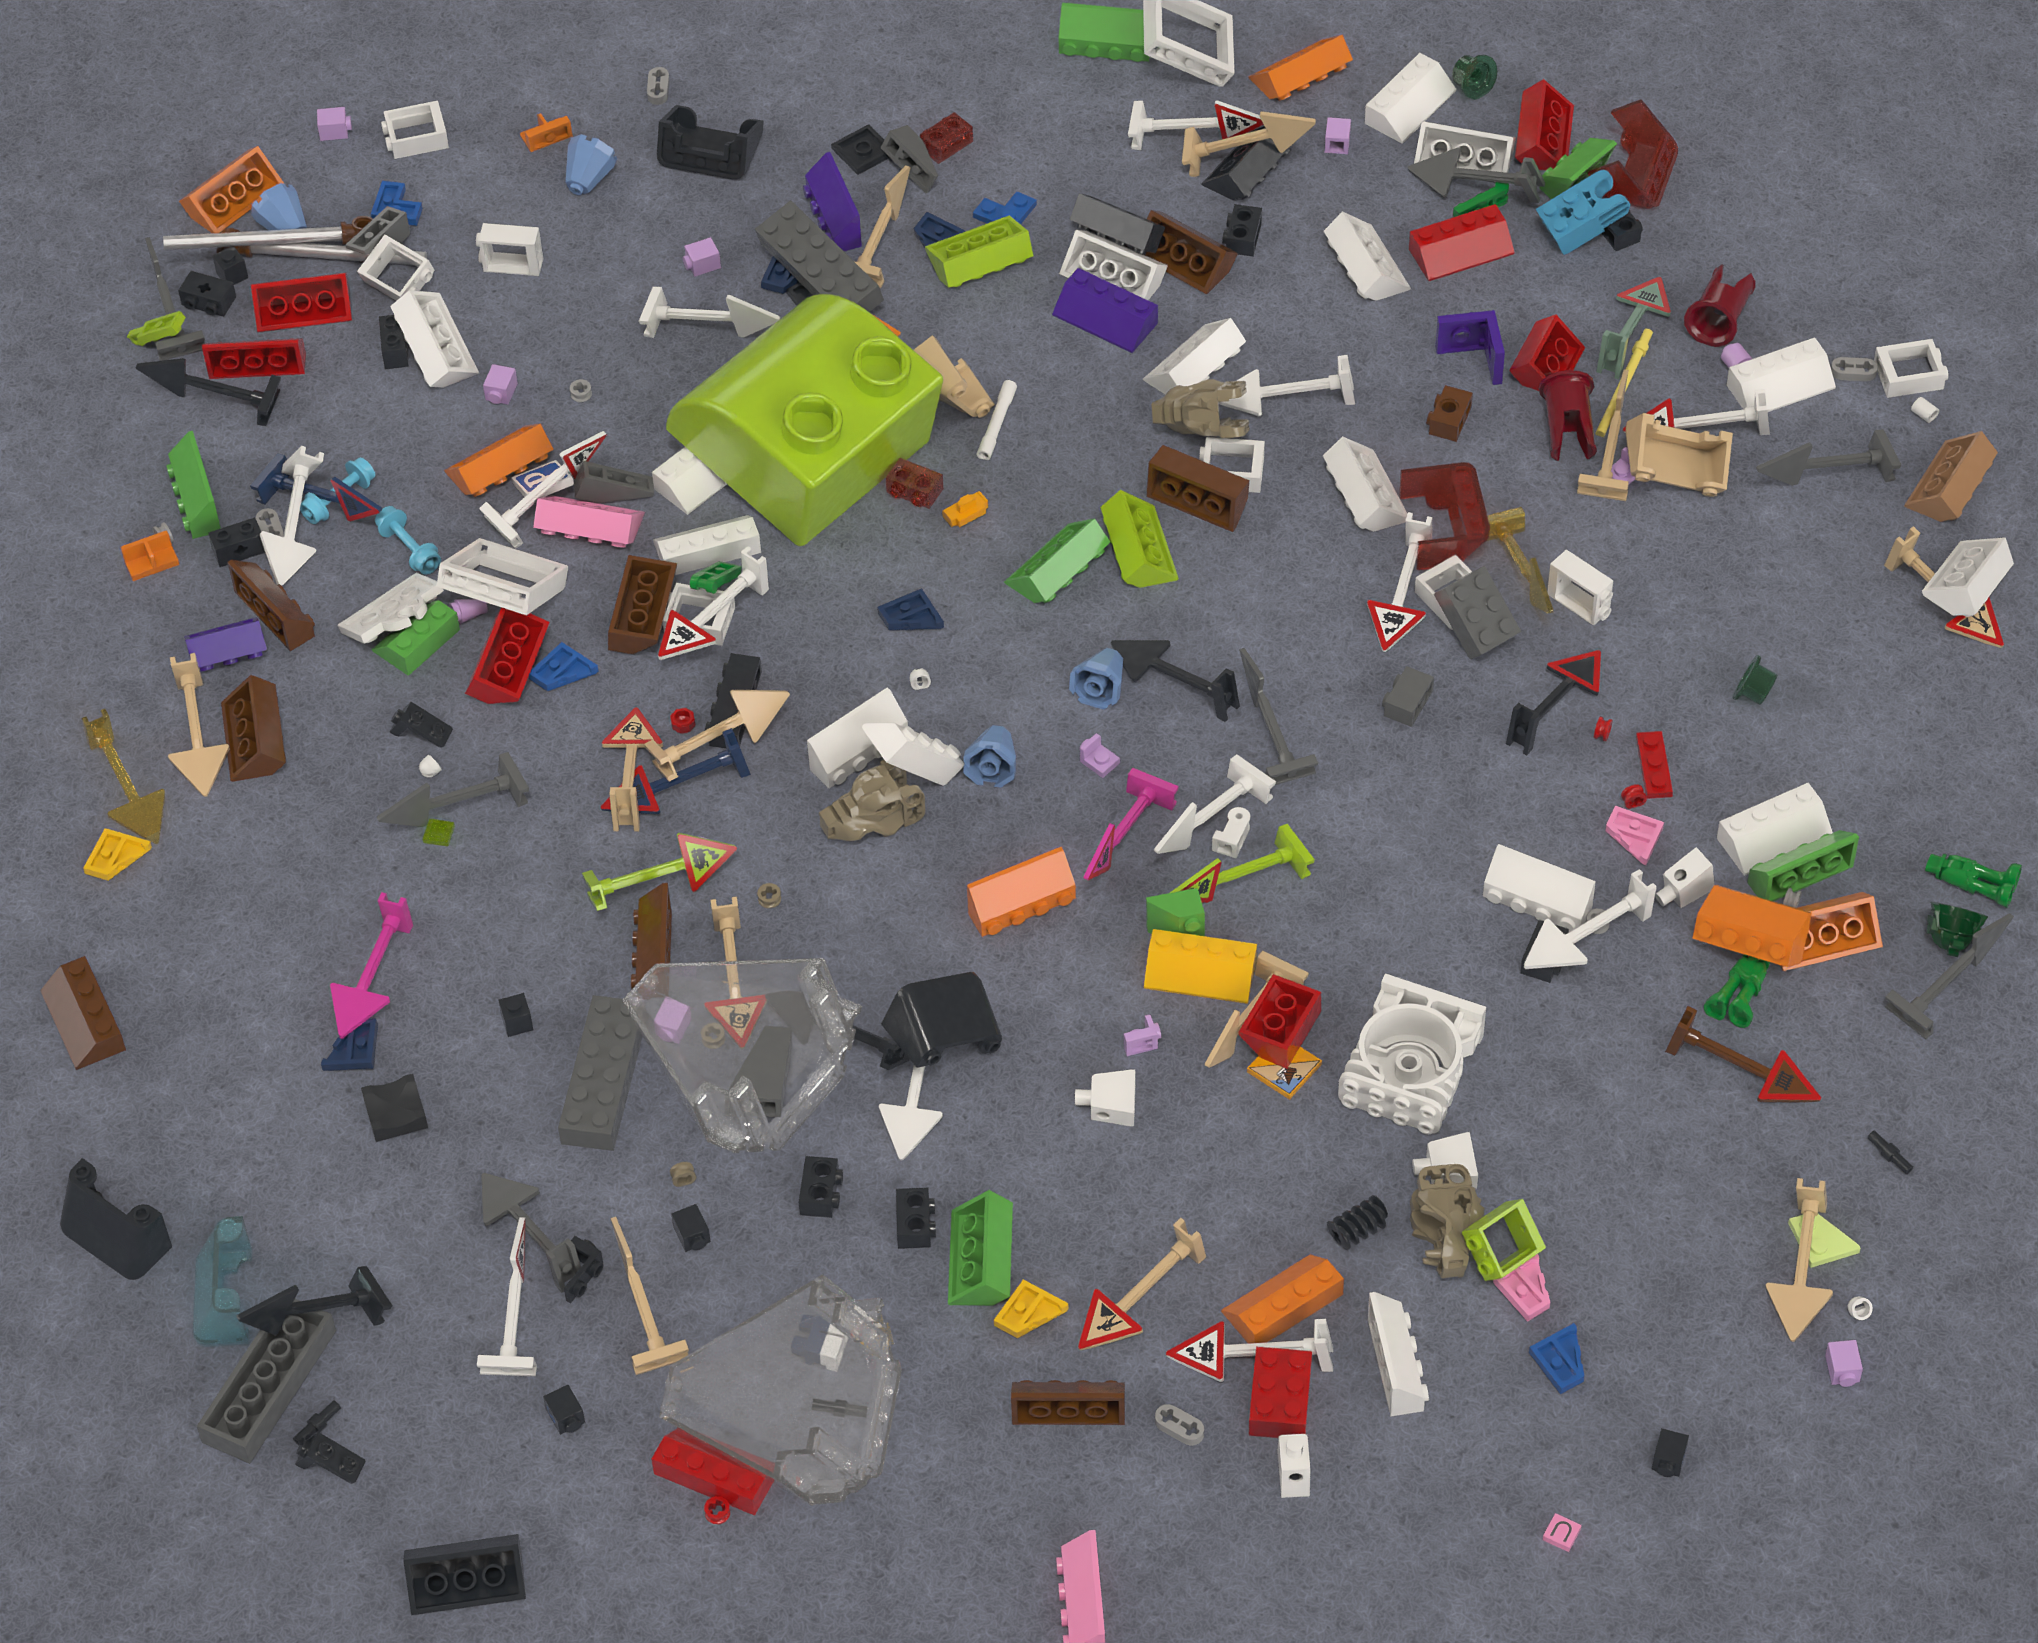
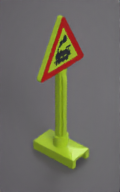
(1289, 850)
(699, 859)

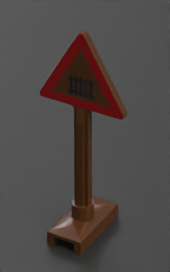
(1782, 1082)

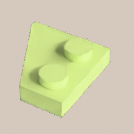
(1827, 1241)

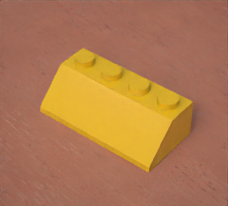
(1200, 966)

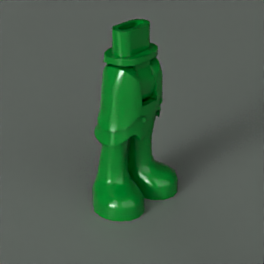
(1965, 873)
(1748, 975)

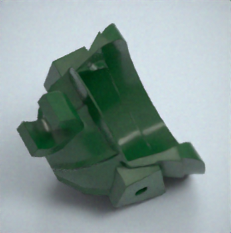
(1953, 926)

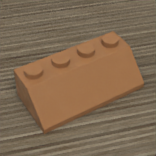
(1952, 477)

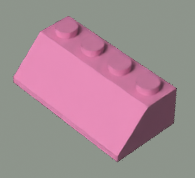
(587, 520)
(1081, 1590)

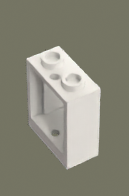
(414, 116)
(381, 257)
(507, 262)
(1915, 383)
(1238, 448)
(1570, 567)
(1437, 577)
(685, 595)

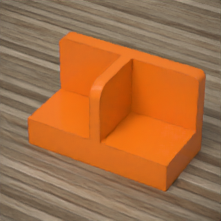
(547, 133)
(149, 555)

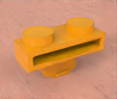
(966, 509)

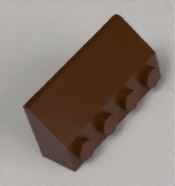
(1191, 254)
(1197, 488)
(271, 604)
(640, 604)
(253, 730)
(653, 931)
(82, 1014)
(1068, 1403)

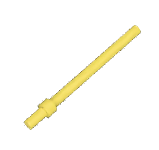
(1639, 350)

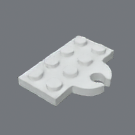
(392, 609)

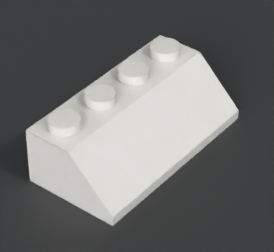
(1409, 98)
(1478, 148)
(1365, 258)
(1114, 264)
(433, 338)
(1198, 356)
(1784, 374)
(686, 481)
(1364, 485)
(709, 544)
(1969, 575)
(845, 745)
(915, 751)
(1774, 827)
(1538, 888)
(1396, 1355)

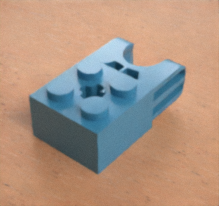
(1581, 212)

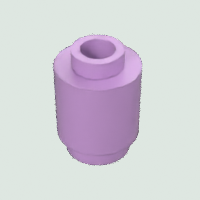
(1734, 354)

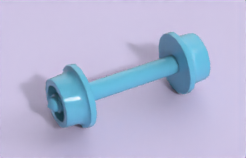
(359, 472)
(424, 557)

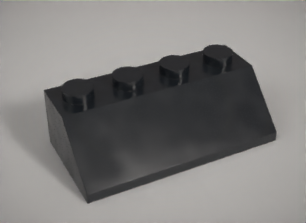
(1244, 168)
(464, 1574)

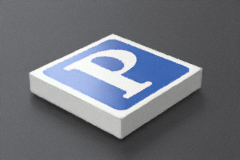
(531, 479)

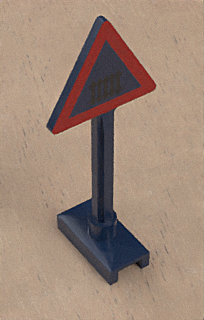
(352, 502)
(645, 790)

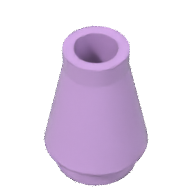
(468, 608)

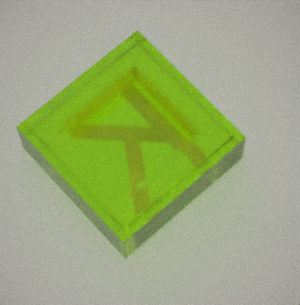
(438, 832)

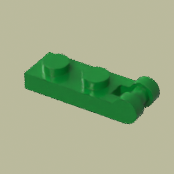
(1495, 195)
(715, 576)

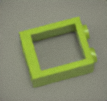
(1527, 1240)

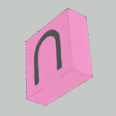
(1562, 1532)

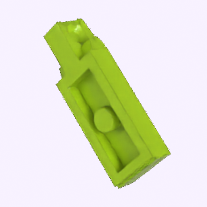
(157, 328)

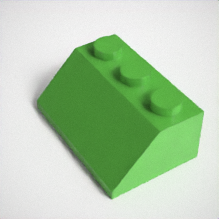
(1575, 167)
(415, 644)

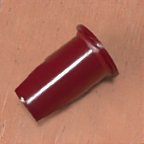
(1709, 326)
(1569, 409)

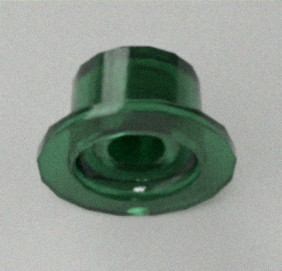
(1475, 75)
(1755, 682)

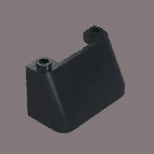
(706, 150)
(942, 1015)
(120, 1240)

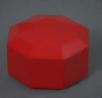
(682, 720)

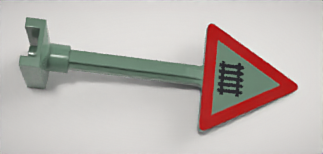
(1645, 297)

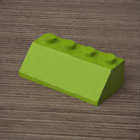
(980, 251)
(1138, 541)

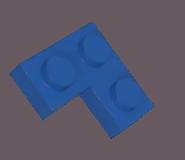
(391, 195)
(1017, 207)

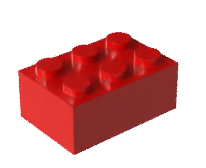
(1280, 1392)

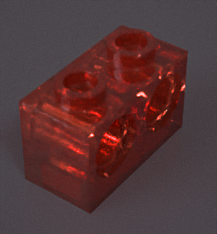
(947, 137)
(914, 483)

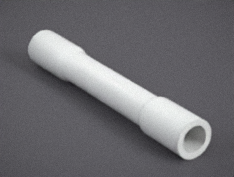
(1004, 400)

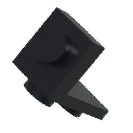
(421, 723)
(592, 1267)
(330, 1456)

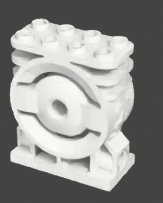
(1409, 1031)

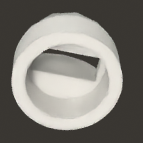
(924, 676)
(429, 767)
(1862, 1312)

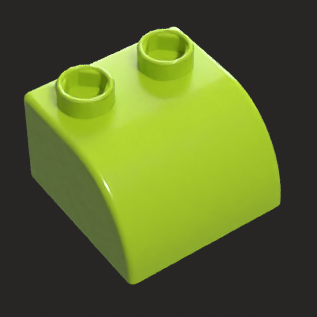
(811, 414)

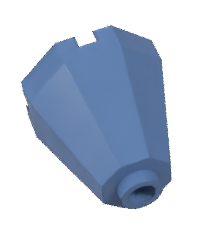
(587, 163)
(279, 209)
(1098, 677)
(990, 755)

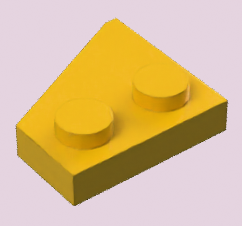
(114, 853)
(1028, 1310)

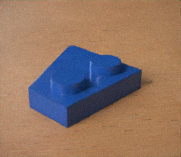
(562, 667)
(1560, 1358)

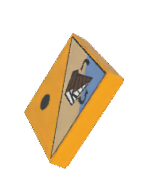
(1285, 1080)

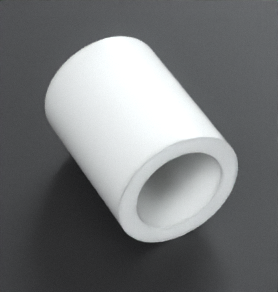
(1925, 409)

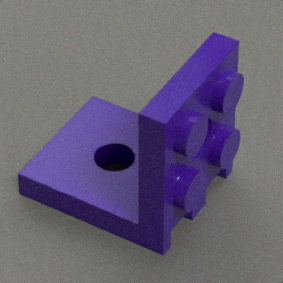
(1480, 333)

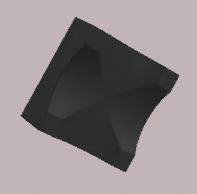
(394, 1108)

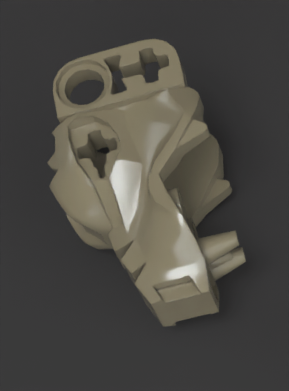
(1196, 409)
(874, 805)
(1442, 1214)

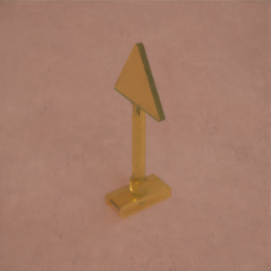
(1503, 526)
(141, 814)

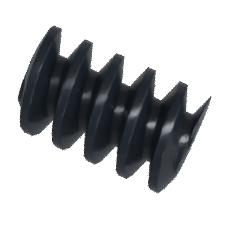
(1358, 1221)

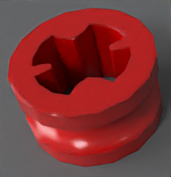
(1603, 728)
(1633, 796)
(712, 1503)

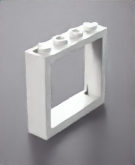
(1183, 56)
(459, 577)

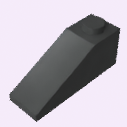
(909, 150)
(388, 222)
(609, 484)

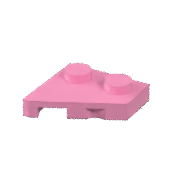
(1634, 832)
(1526, 1289)

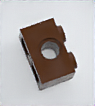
(1449, 413)

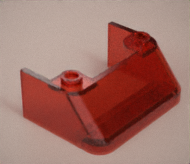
(1650, 157)
(1459, 491)

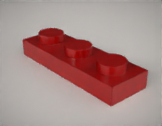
(1654, 764)

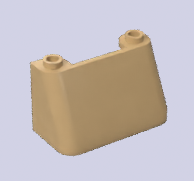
(959, 384)
(1678, 455)

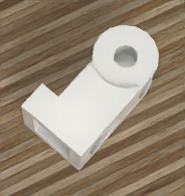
(1232, 838)

